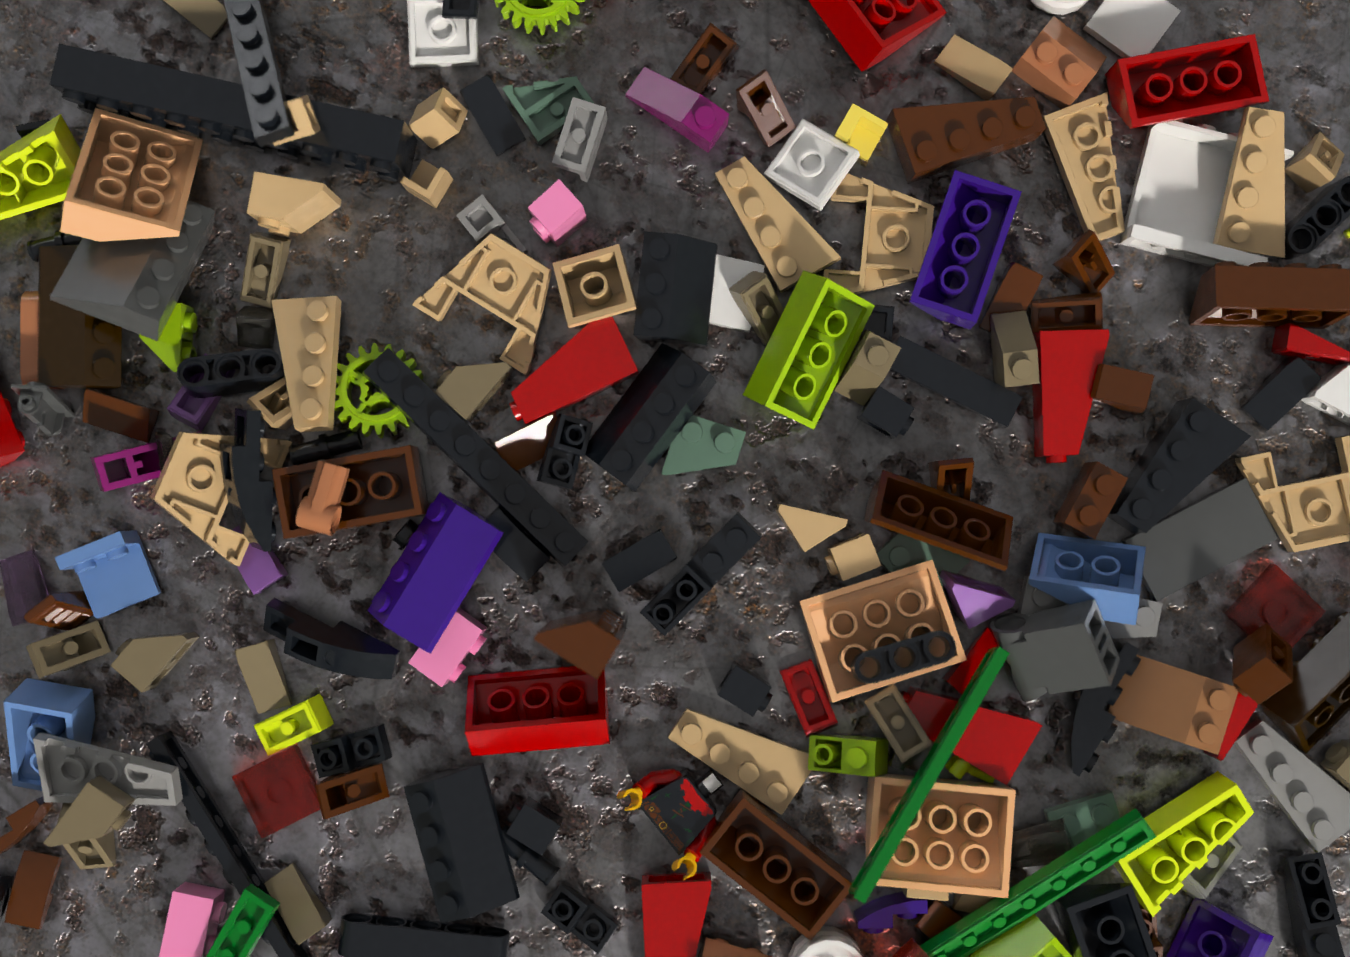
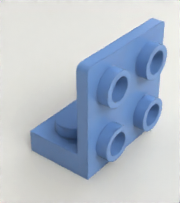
(112, 572)

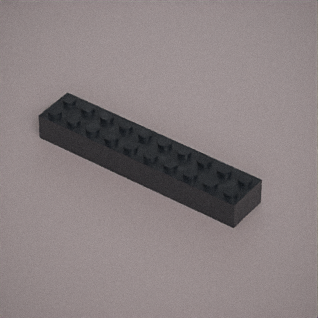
(220, 110)

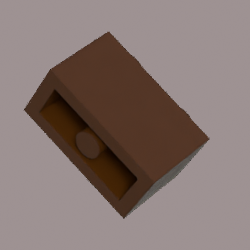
(1090, 500)
(1262, 664)

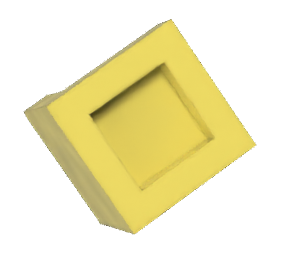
(861, 131)

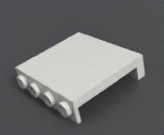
(1182, 193)

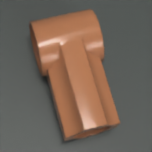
(322, 508)

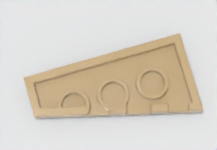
(1086, 162)
(1255, 189)
(774, 226)
(309, 353)
(751, 761)

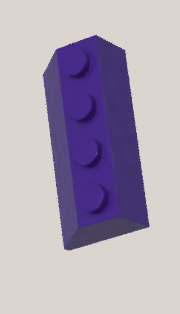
(964, 249)
(435, 572)
(1217, 933)

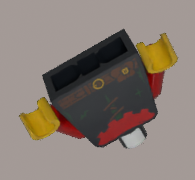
(678, 810)

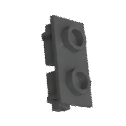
(42, 407)

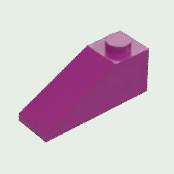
(679, 108)
(127, 466)

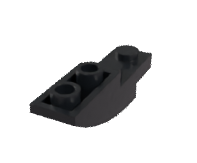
(247, 494)
(701, 573)
(333, 649)
(1091, 720)
(1312, 907)

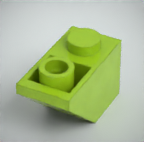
(176, 338)
(848, 754)

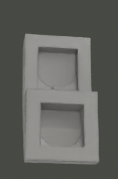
(483, 220)

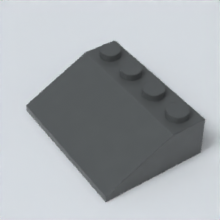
(135, 279)

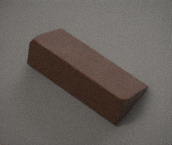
(118, 415)
(527, 443)

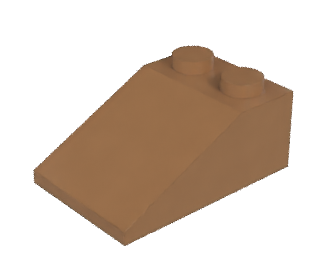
(1176, 704)

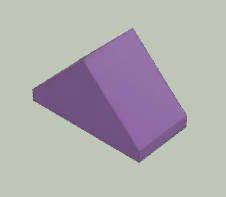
(974, 599)

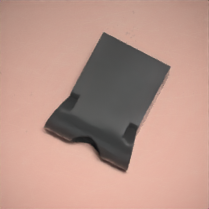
(1057, 649)

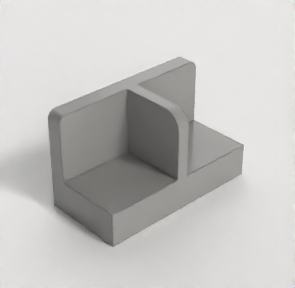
(580, 137)

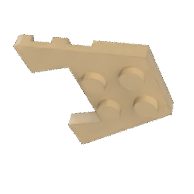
(893, 238)
(504, 284)
(195, 492)
(1306, 511)

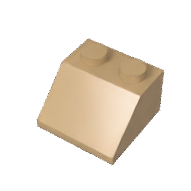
(289, 203)
(594, 285)

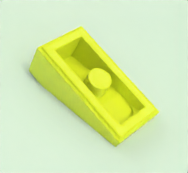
(294, 724)

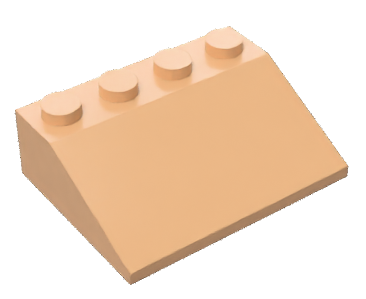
(130, 180)
(873, 616)
(954, 842)

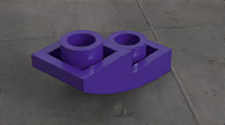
(878, 913)

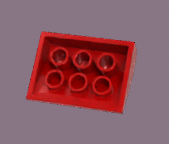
(876, 27)

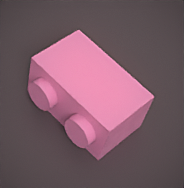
(556, 214)
(454, 645)
(192, 920)

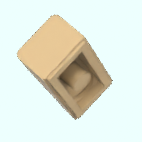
(973, 67)

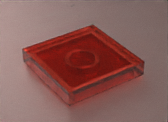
(1279, 603)
(278, 791)

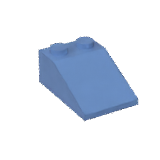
(1089, 570)
(48, 709)

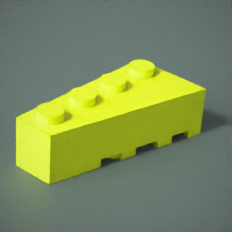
(37, 168)
(1184, 837)

